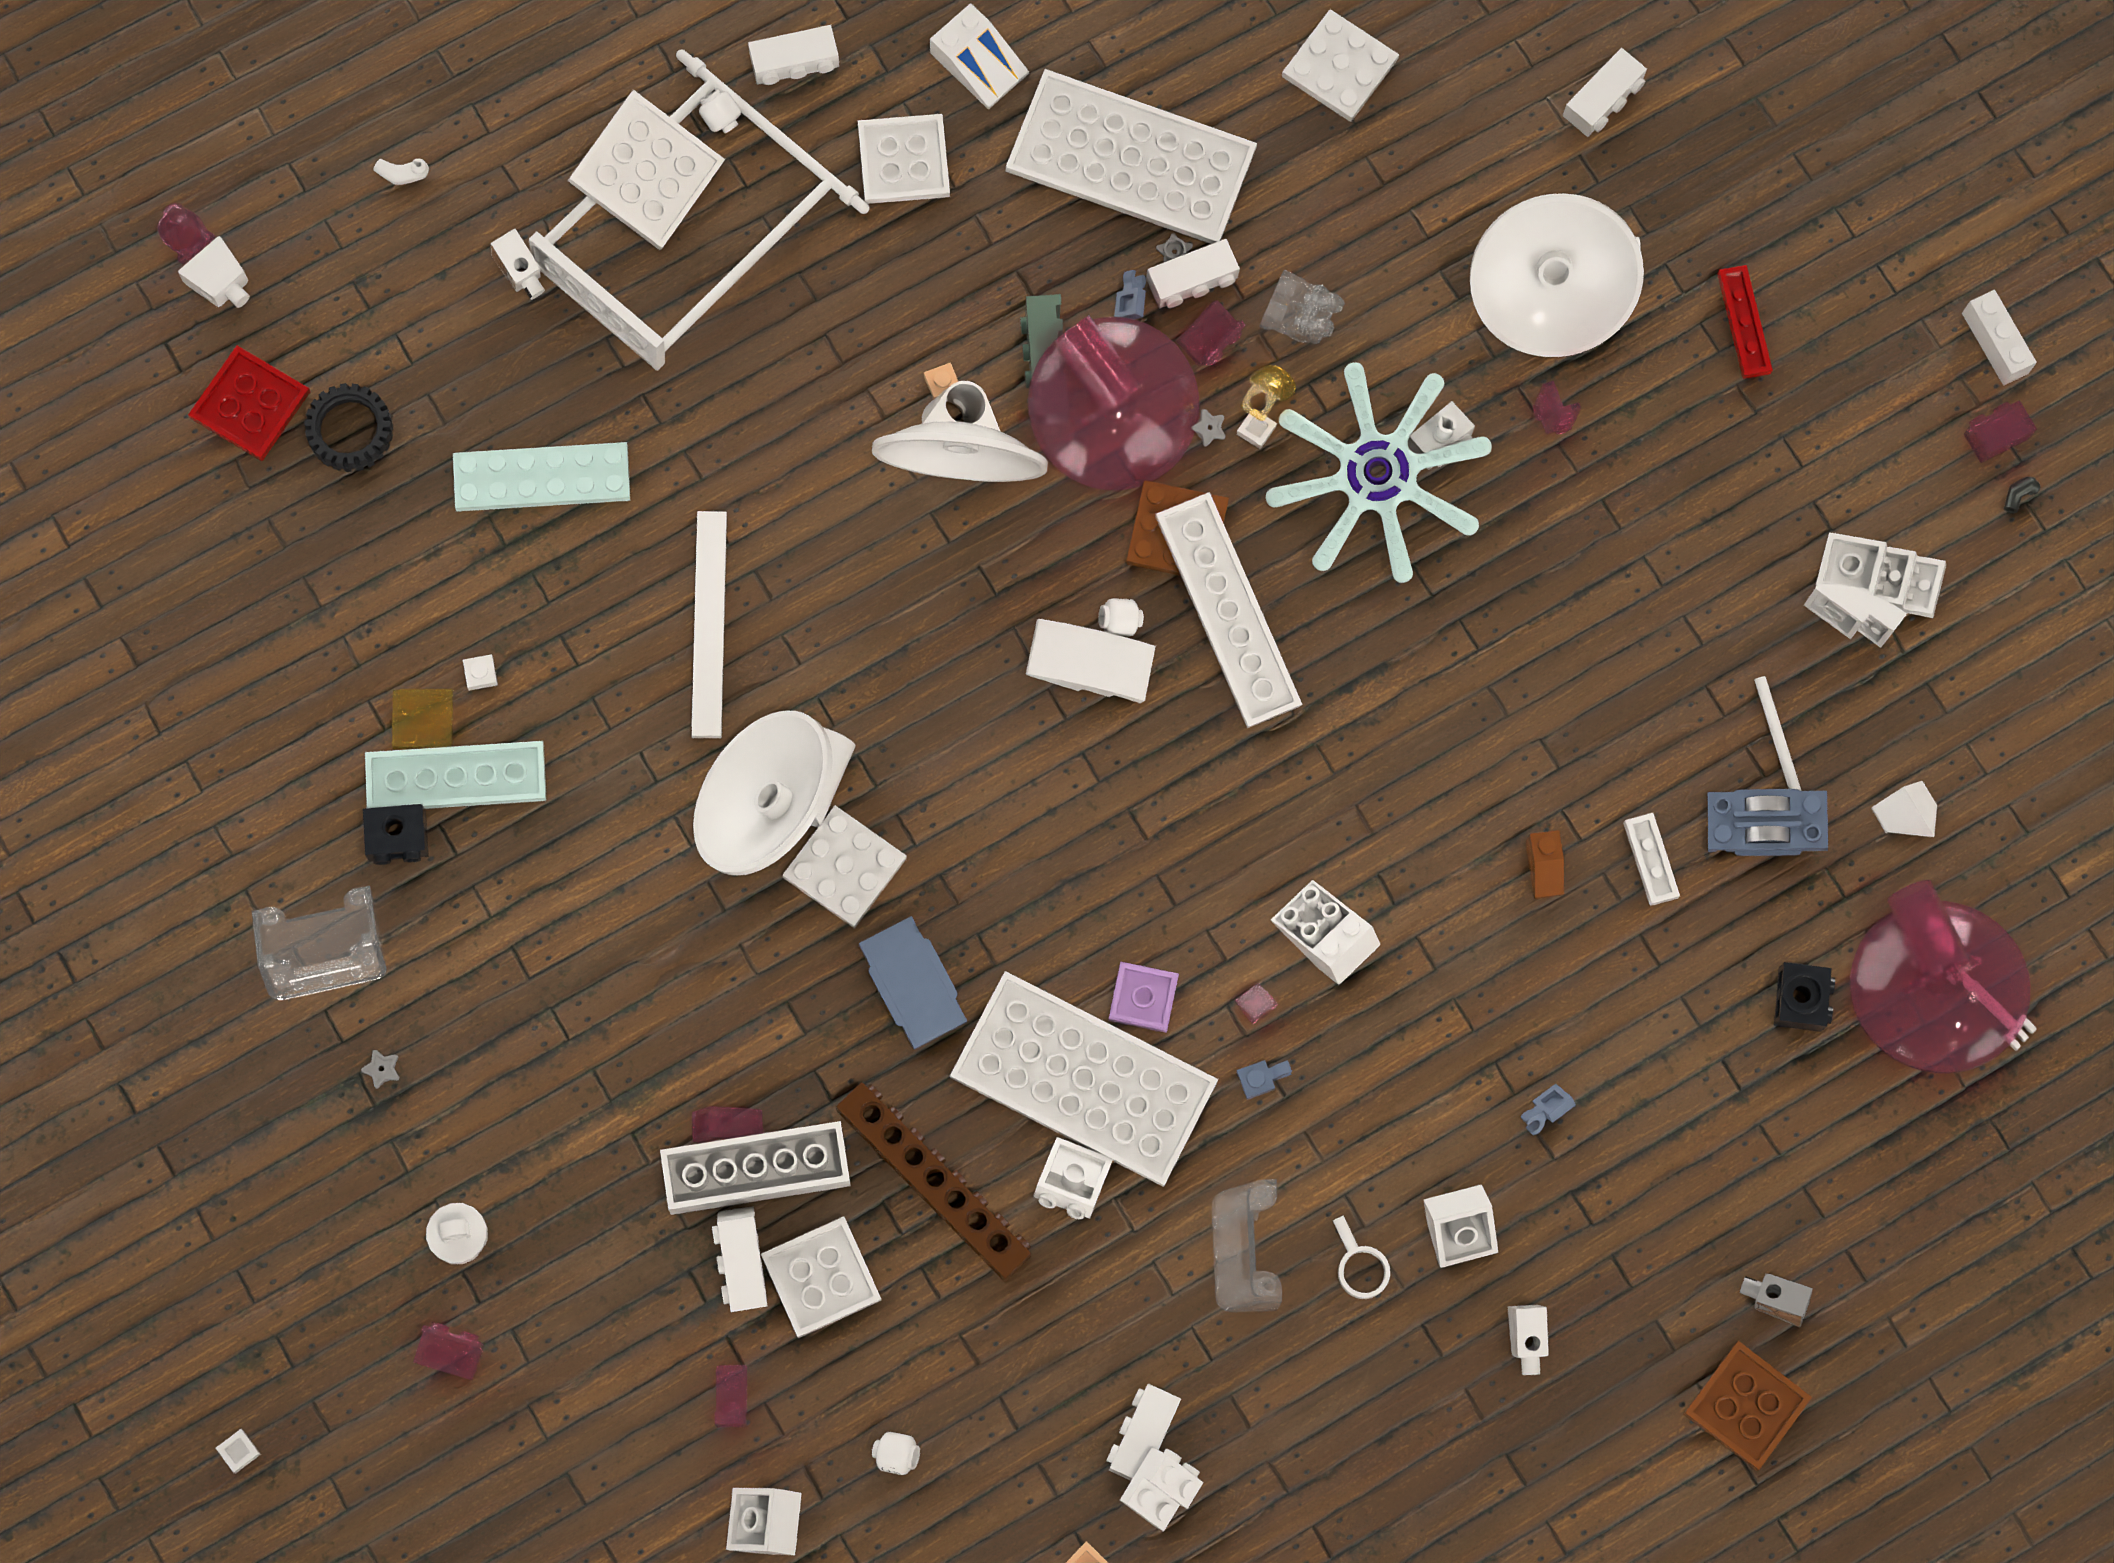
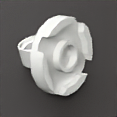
(456, 1233)

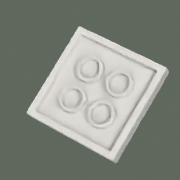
(1340, 65)
(903, 158)
(844, 866)
(821, 1277)

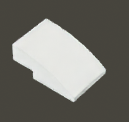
(1855, 611)

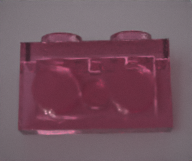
(1210, 334)
(1551, 412)
(448, 1351)

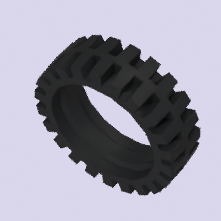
(339, 396)

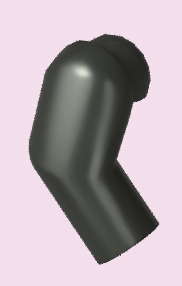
(2017, 490)

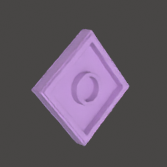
(1143, 997)

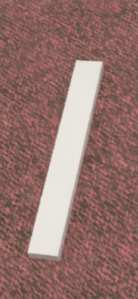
(709, 624)

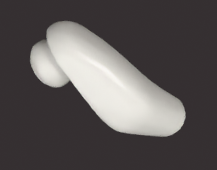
(402, 174)

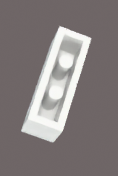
(794, 55)
(1605, 93)
(1193, 274)
(1999, 337)
(1143, 1431)

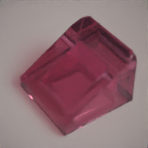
(1256, 1003)

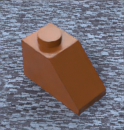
(1546, 863)

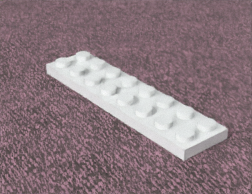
(1228, 610)

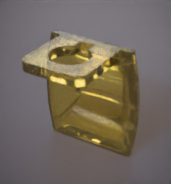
(1272, 381)

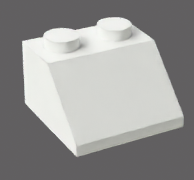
(1461, 1225)
(763, 1521)

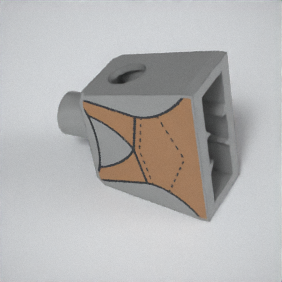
(1790, 1304)

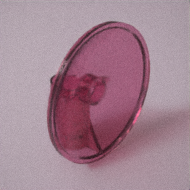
(1113, 403)
(1939, 983)

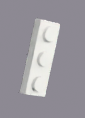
(1651, 859)

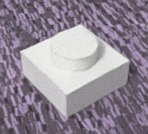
(1256, 431)
(480, 672)
(238, 1451)

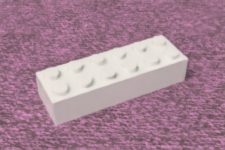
(755, 1168)

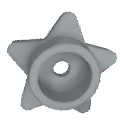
(1173, 243)
(1202, 430)
(387, 1074)

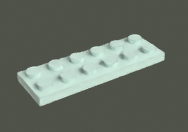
(541, 476)
(457, 775)

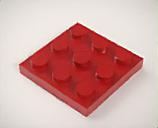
(249, 403)

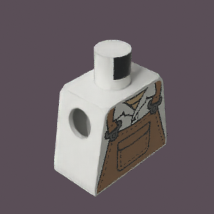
(512, 254)

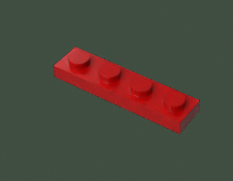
(1744, 321)

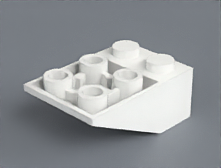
(1326, 932)

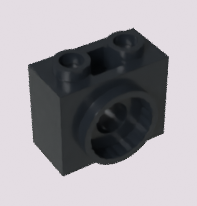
(408, 845)
(1817, 987)

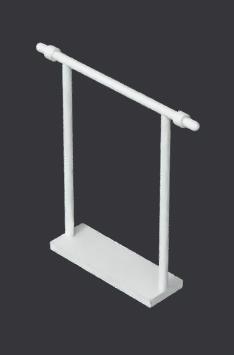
(616, 315)

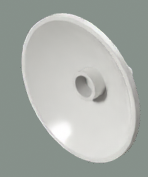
(1556, 275)
(960, 449)
(768, 791)

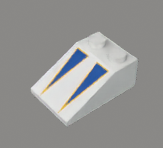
(978, 56)

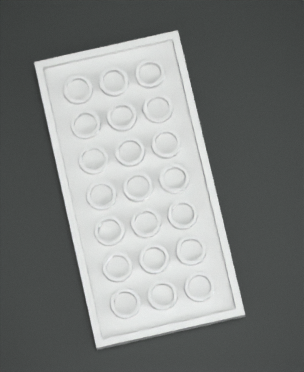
(1131, 157)
(1084, 1078)

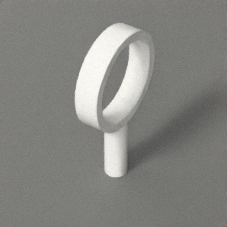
(1352, 1248)

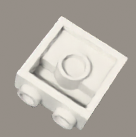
(1072, 1178)
(1161, 1487)

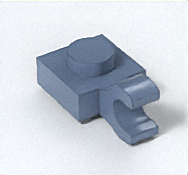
(1132, 298)
(1259, 1079)
(1550, 1106)

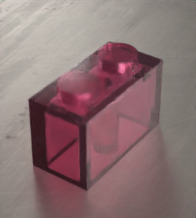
(1999, 431)

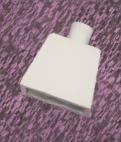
(216, 275)
(1527, 1322)

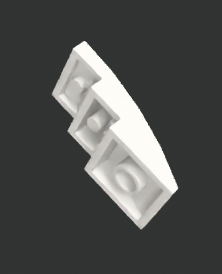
(1883, 571)
(1090, 660)

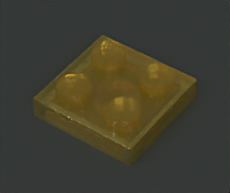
(422, 718)

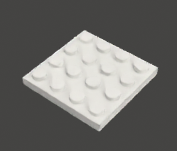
(646, 170)

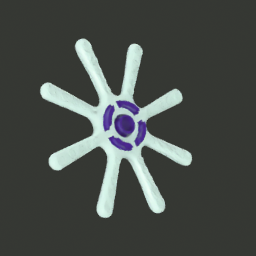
(1379, 493)

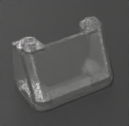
(319, 948)
(1236, 1280)

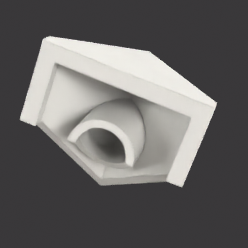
(1908, 811)

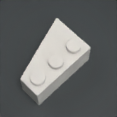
(740, 1259)

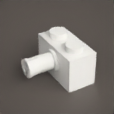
(1442, 430)

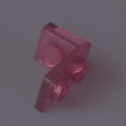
(725, 1123)
(731, 1396)

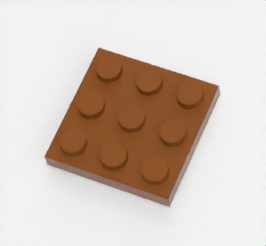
(1148, 545)
(1747, 1405)

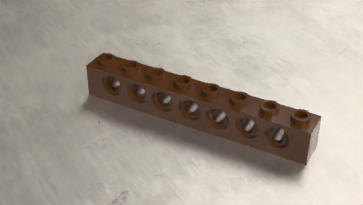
(1002, 1263)

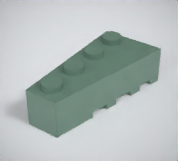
(1042, 327)

